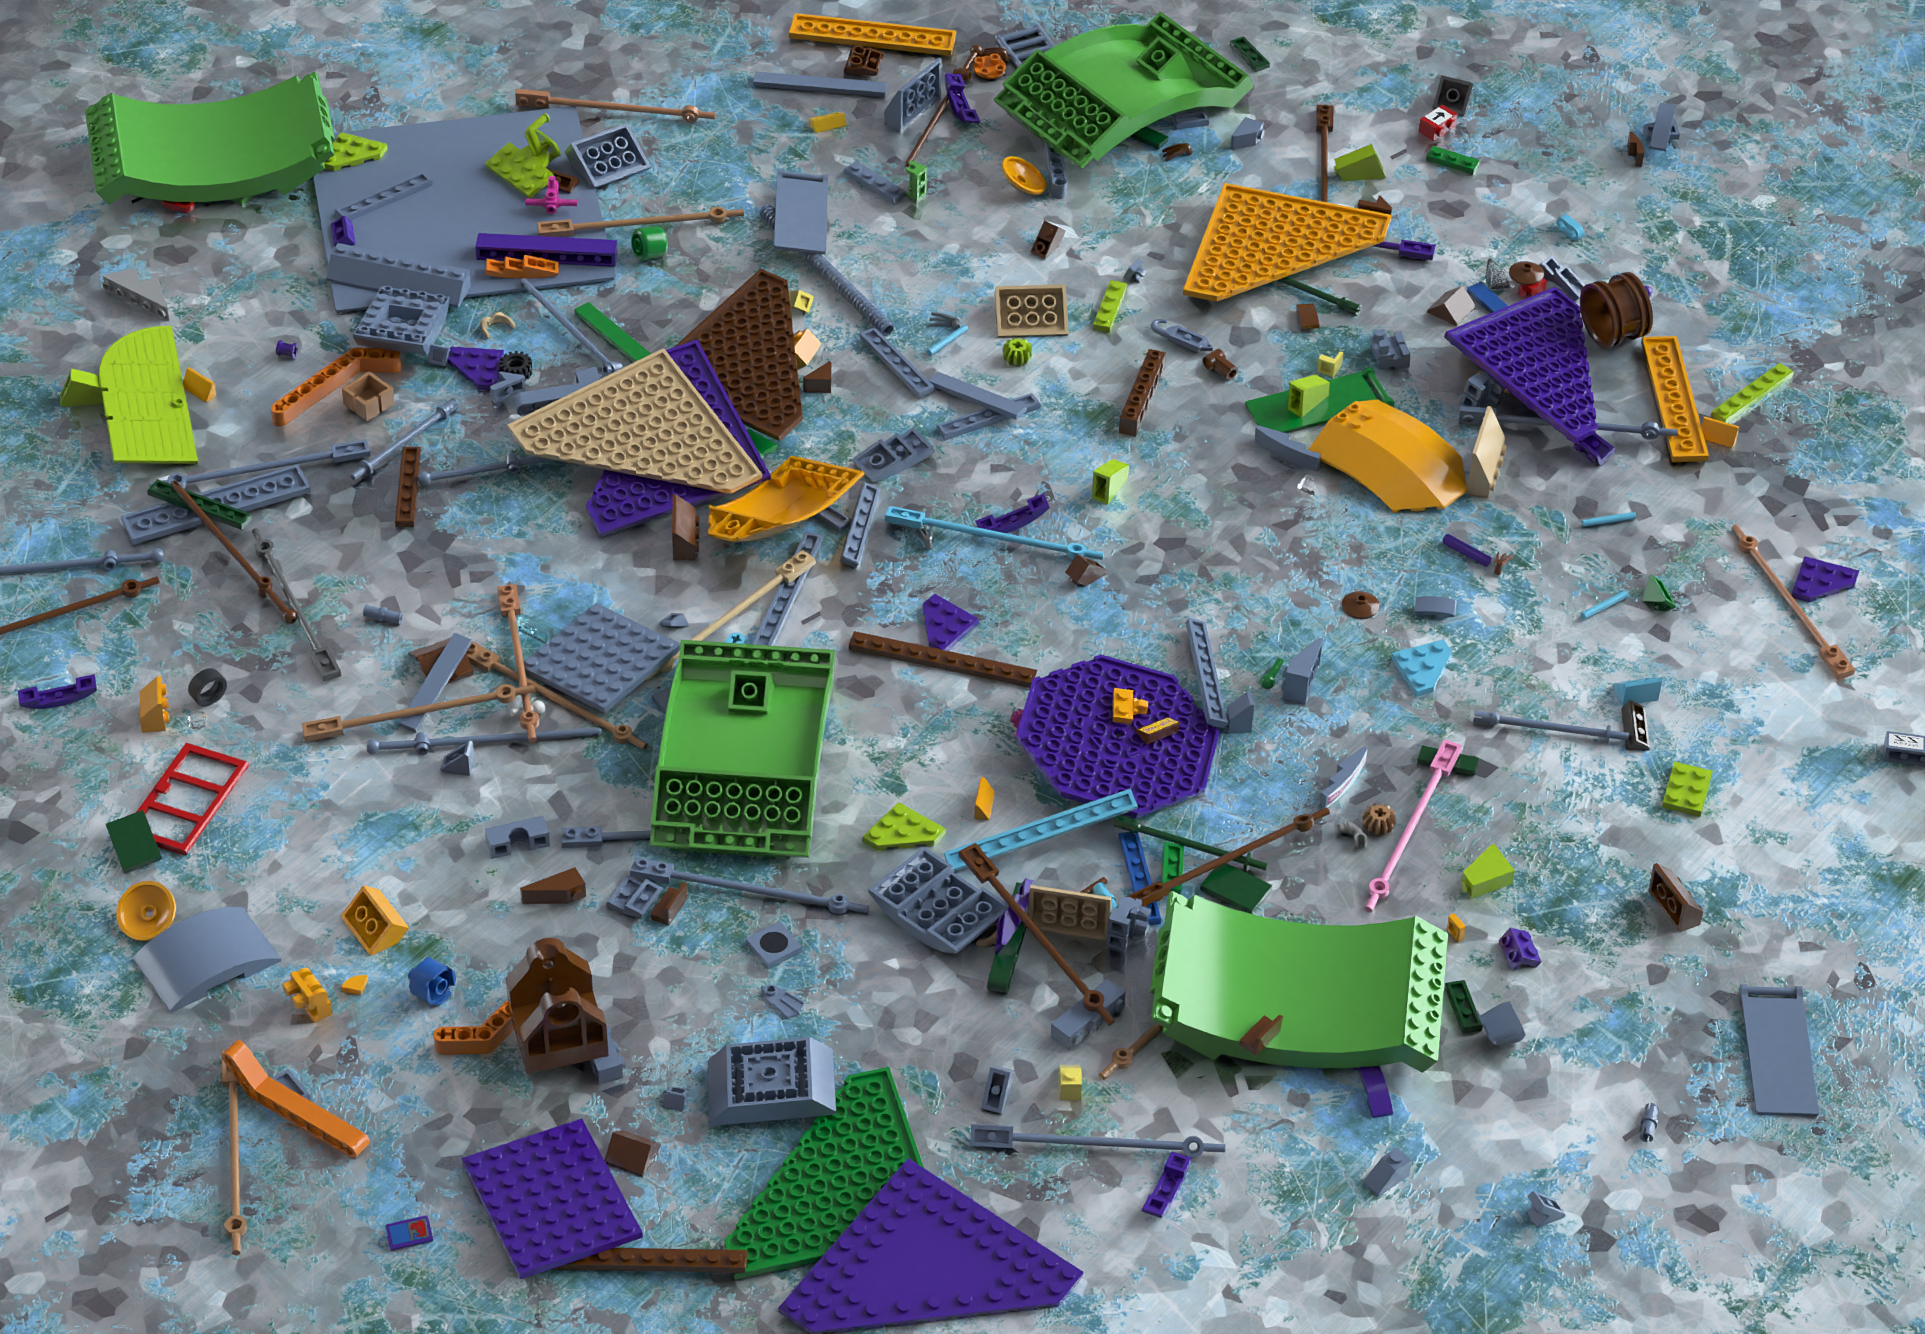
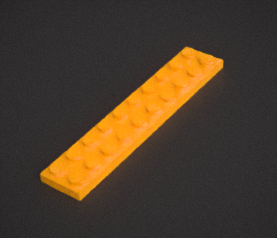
(872, 34)
(1674, 398)

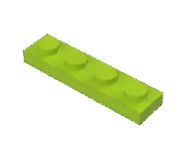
(1110, 306)

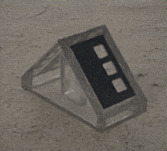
(1497, 277)

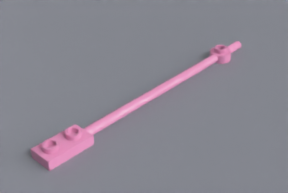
(1441, 765)

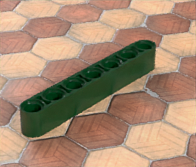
(1005, 962)

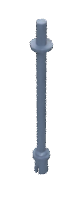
(442, 412)
(1494, 718)

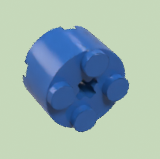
(431, 981)

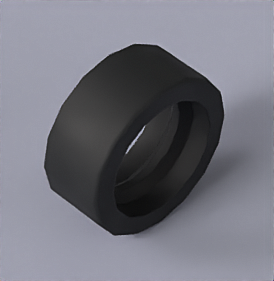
(203, 678)

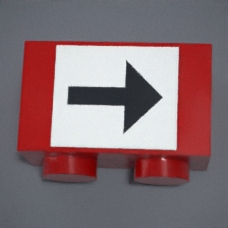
(1437, 122)

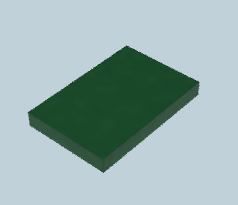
(133, 841)
(1236, 887)

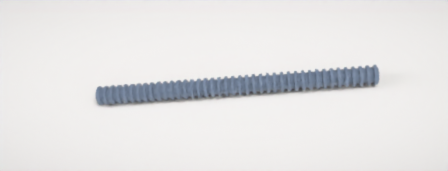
(839, 282)

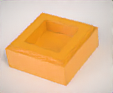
(1456, 927)

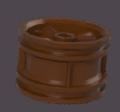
(1616, 310)

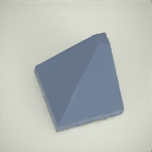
(674, 619)

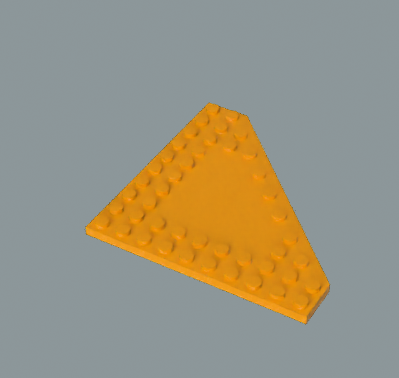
(1272, 235)

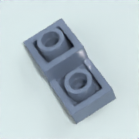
(1440, 606)

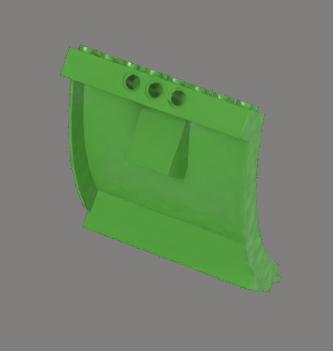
(1115, 82)
(210, 147)
(742, 749)
(1341, 989)

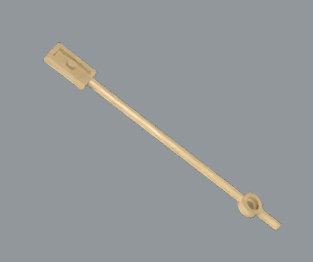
(788, 572)

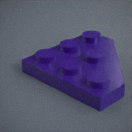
(477, 365)
(1822, 578)
(946, 622)

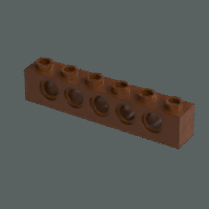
(1142, 392)

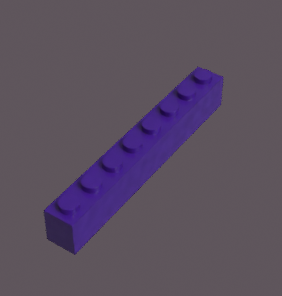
(560, 249)

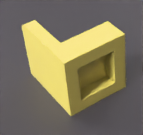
(800, 300)
(1328, 365)

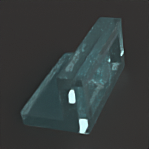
(537, 628)

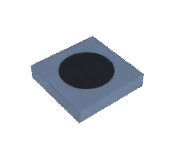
(773, 945)

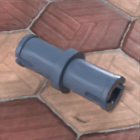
(382, 614)
(1649, 1122)

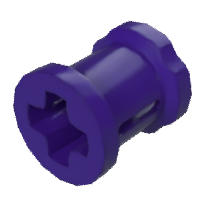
(287, 349)

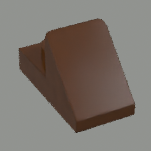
(1380, 206)

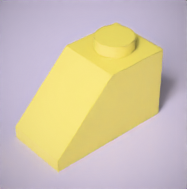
(1070, 1082)

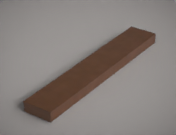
(408, 487)

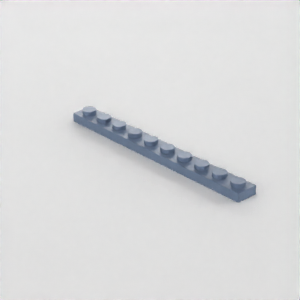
(786, 596)

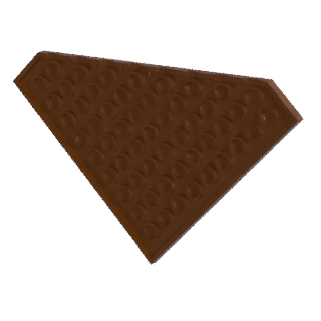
(755, 354)

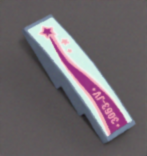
(1346, 774)

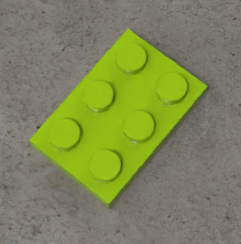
(1687, 789)

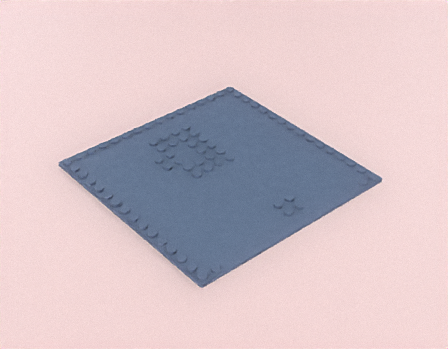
(463, 201)

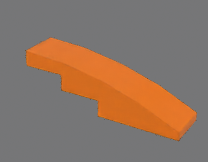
(527, 268)

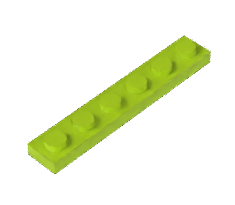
(1752, 393)

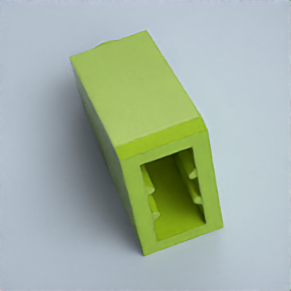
(1360, 165)
(81, 389)
(1306, 394)
(1109, 480)
(1487, 873)

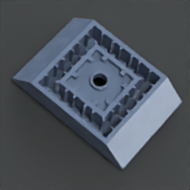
(402, 320)
(798, 1089)

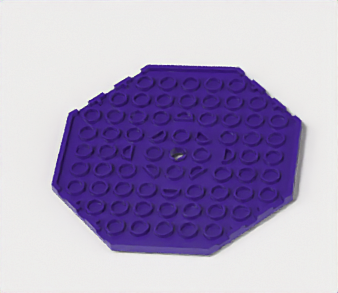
(1073, 743)

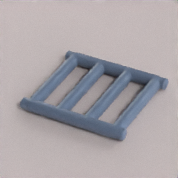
(1010, 48)

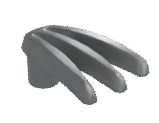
(945, 321)
(926, 537)

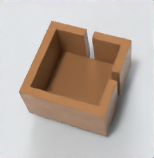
(368, 396)

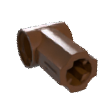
(1217, 361)

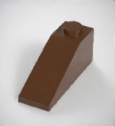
(556, 889)

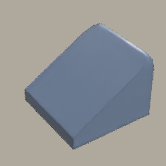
(676, 1098)

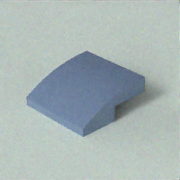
(634, 897)

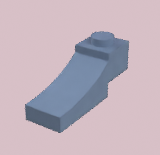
(1562, 276)

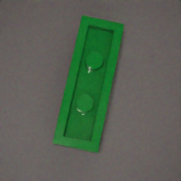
(1452, 160)
(1172, 864)

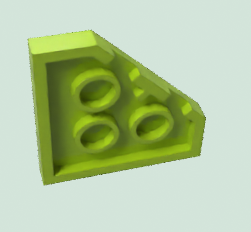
(353, 151)
(903, 829)

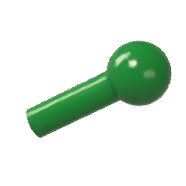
(1268, 681)

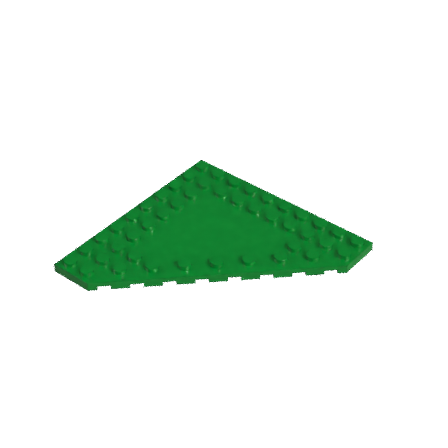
(827, 1177)

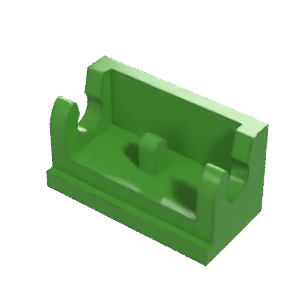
(918, 181)

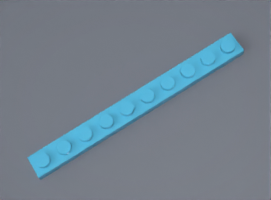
(1049, 827)

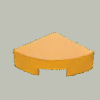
(355, 984)

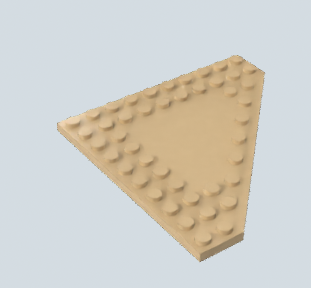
(643, 425)

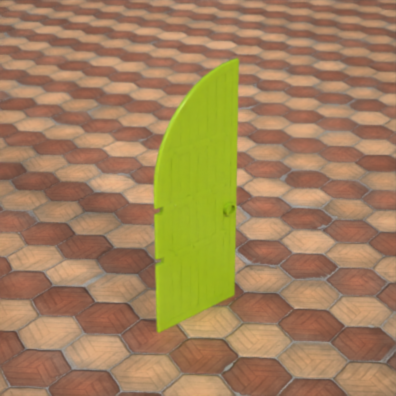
(146, 399)

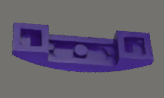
(958, 102)
(1016, 519)
(58, 696)
(1376, 1090)
(1167, 1186)

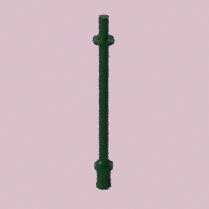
(1342, 303)
(1135, 826)

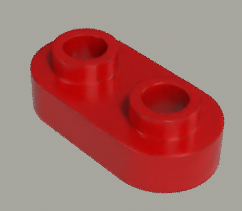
(184, 207)

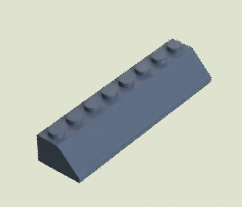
(375, 269)

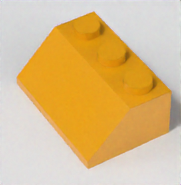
(374, 920)

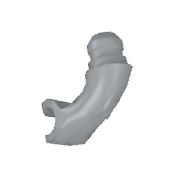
(1351, 829)

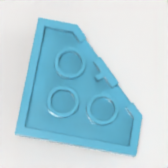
(1423, 665)

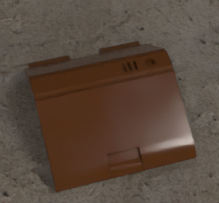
(430, 654)

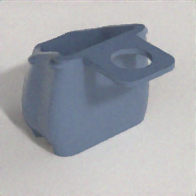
(1502, 1025)

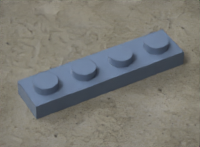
(875, 182)

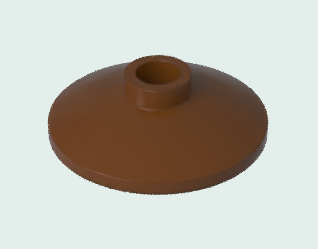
(1526, 273)
(1360, 605)

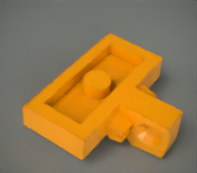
(1126, 706)

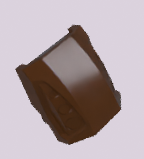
(863, 61)

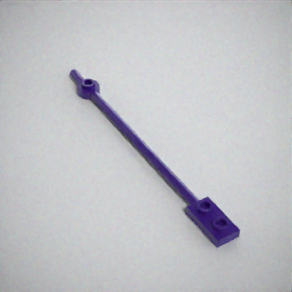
(1411, 249)

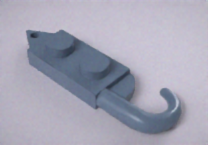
(1182, 336)

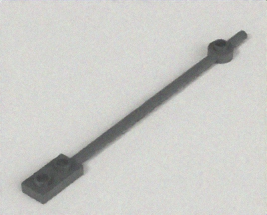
(321, 657)

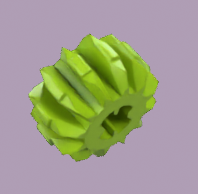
(1017, 351)

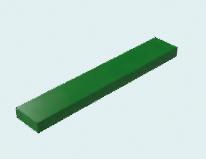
(611, 332)

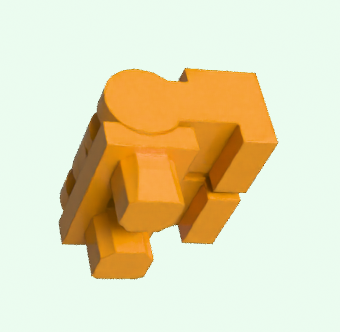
(308, 994)

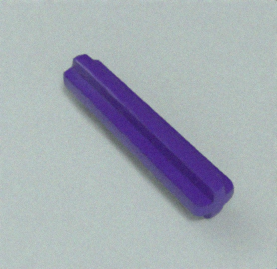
(1467, 550)

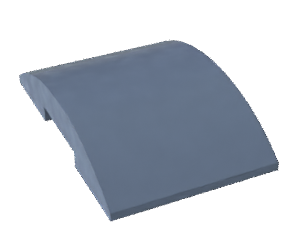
(936, 902)
(203, 954)

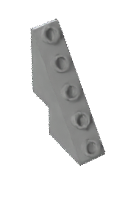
(144, 293)

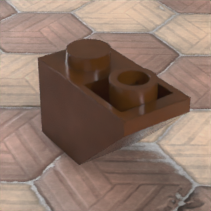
(1047, 240)

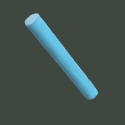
(947, 340)
(1608, 519)
(1603, 605)

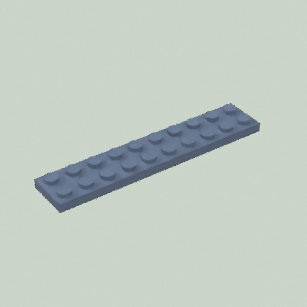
(242, 495)

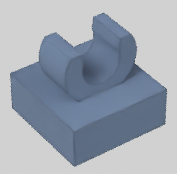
(1135, 271)
(438, 354)

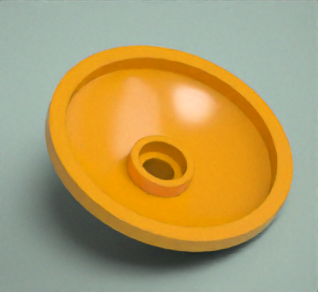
(1023, 176)
(138, 902)

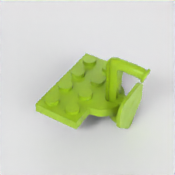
(527, 166)

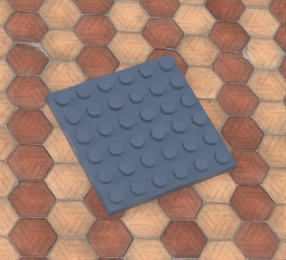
(600, 657)

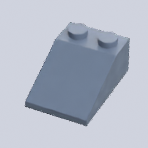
(1302, 673)

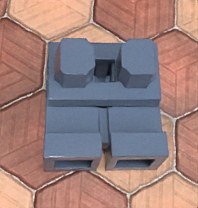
(1389, 350)
(1481, 390)
(1126, 921)

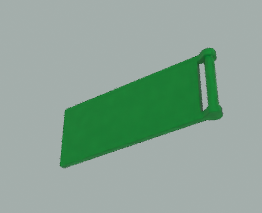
(1273, 410)

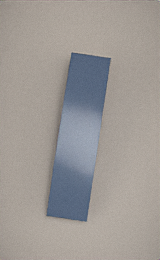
(1284, 447)

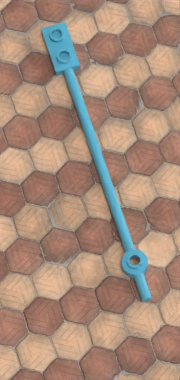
(915, 520)

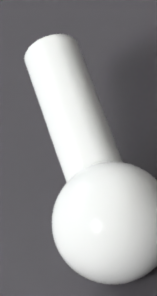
(536, 706)

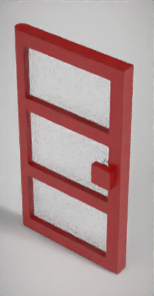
(190, 796)

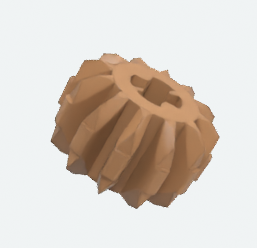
(1379, 819)

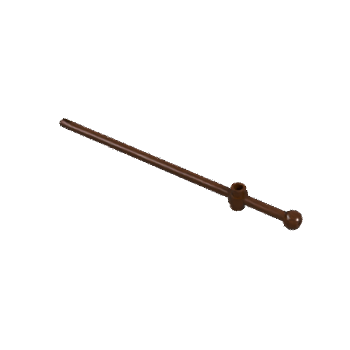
(976, 50)
(264, 584)

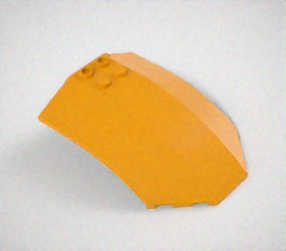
(1392, 456)
(791, 496)

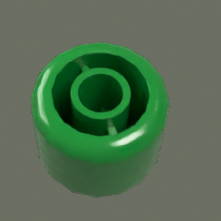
(649, 243)

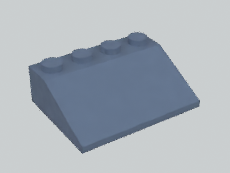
(915, 97)
(607, 156)

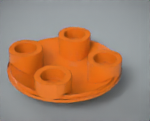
(989, 66)

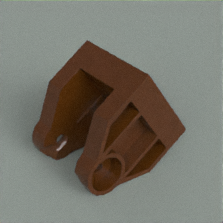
(555, 1008)

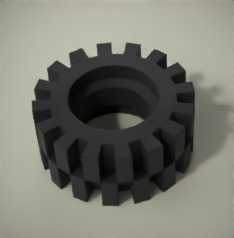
(508, 364)

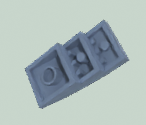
(893, 455)

